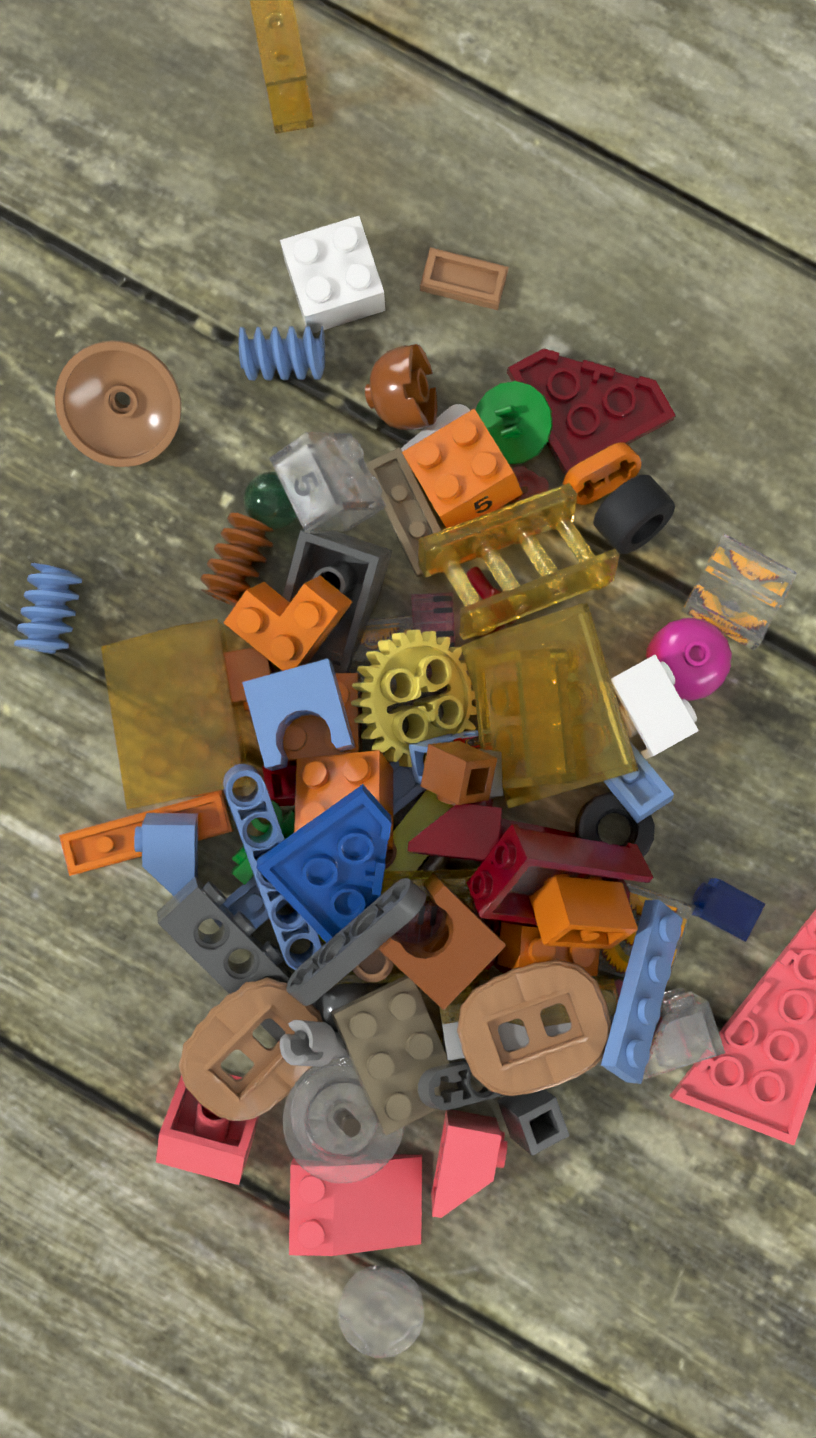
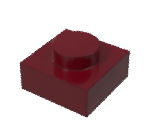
(281, 784)

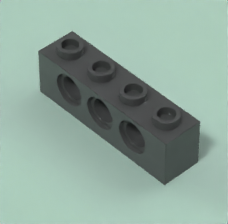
(200, 902)

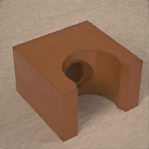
(451, 956)

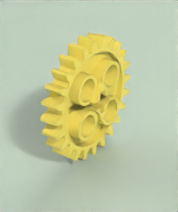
(407, 661)

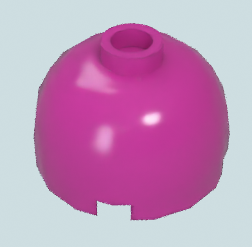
(695, 654)

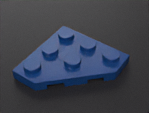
(333, 862)

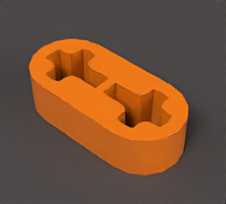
(603, 472)

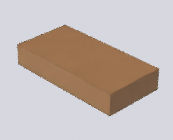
(464, 278)

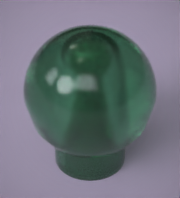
(268, 502)

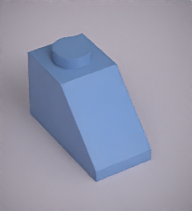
(169, 848)

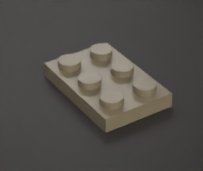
(390, 1050)

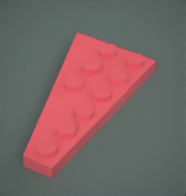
(768, 1049)

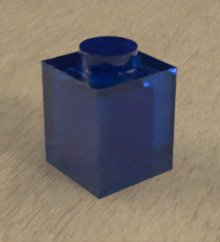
(726, 908)

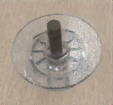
(334, 1126)

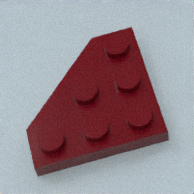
(591, 404)

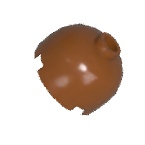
(401, 389)

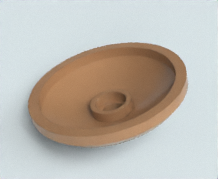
(99, 422)

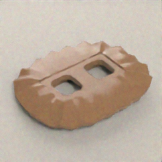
(230, 1029)
(546, 1058)

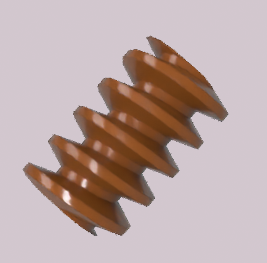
(236, 558)

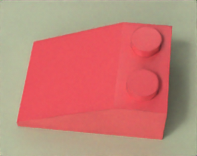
(356, 1215)

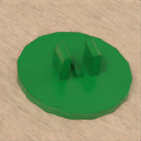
(516, 420)

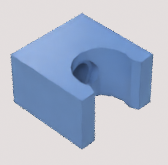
(294, 693)

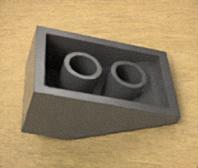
(353, 569)

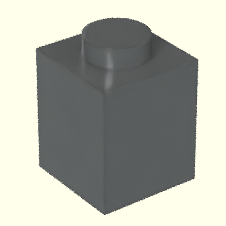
(533, 1120)

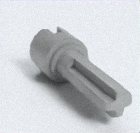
(311, 1044)

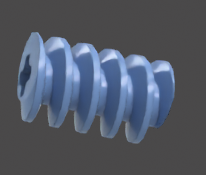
(282, 354)
(48, 609)

